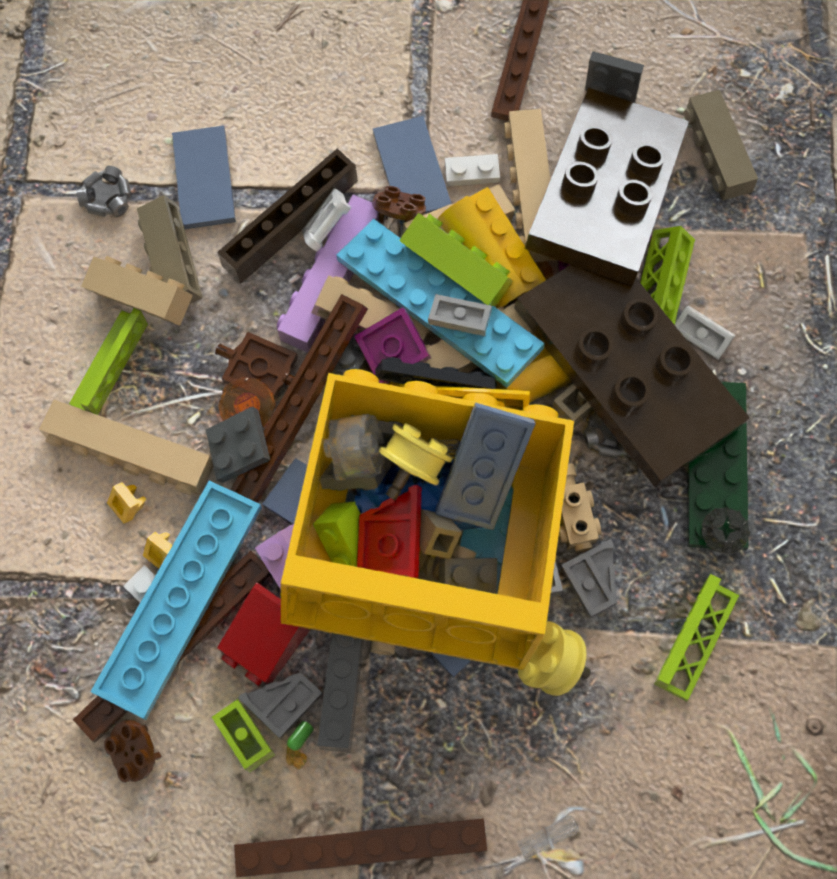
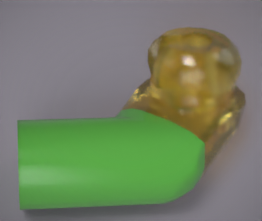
(294, 745)

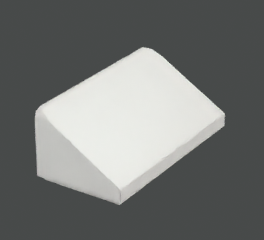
(704, 332)

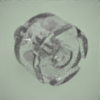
(355, 447)

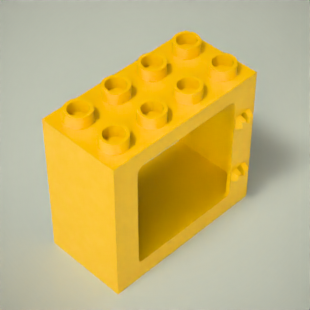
(419, 612)

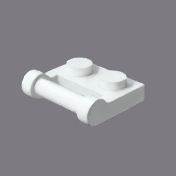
(325, 219)

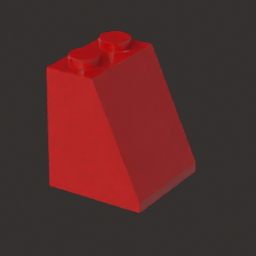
(259, 639)

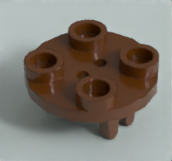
(398, 204)
(131, 751)

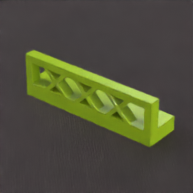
(673, 272)
(109, 361)
(686, 634)

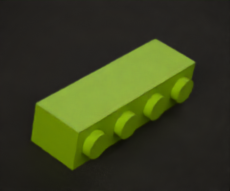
(456, 260)

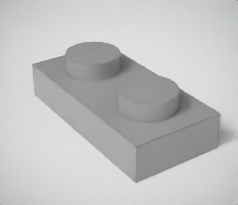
(460, 315)

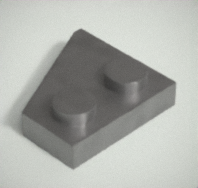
(593, 578)
(282, 702)

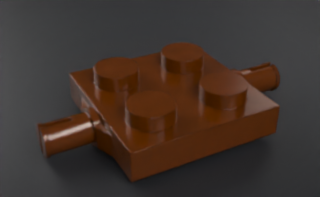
(259, 360)

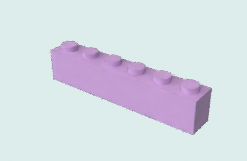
(299, 325)

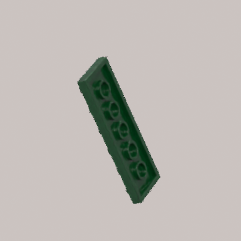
(719, 478)

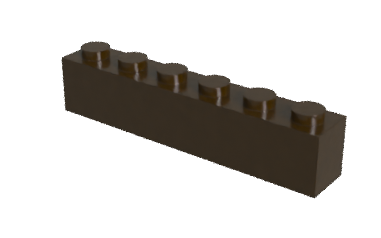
(286, 216)

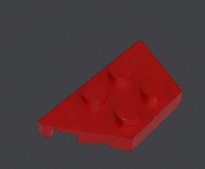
(392, 535)

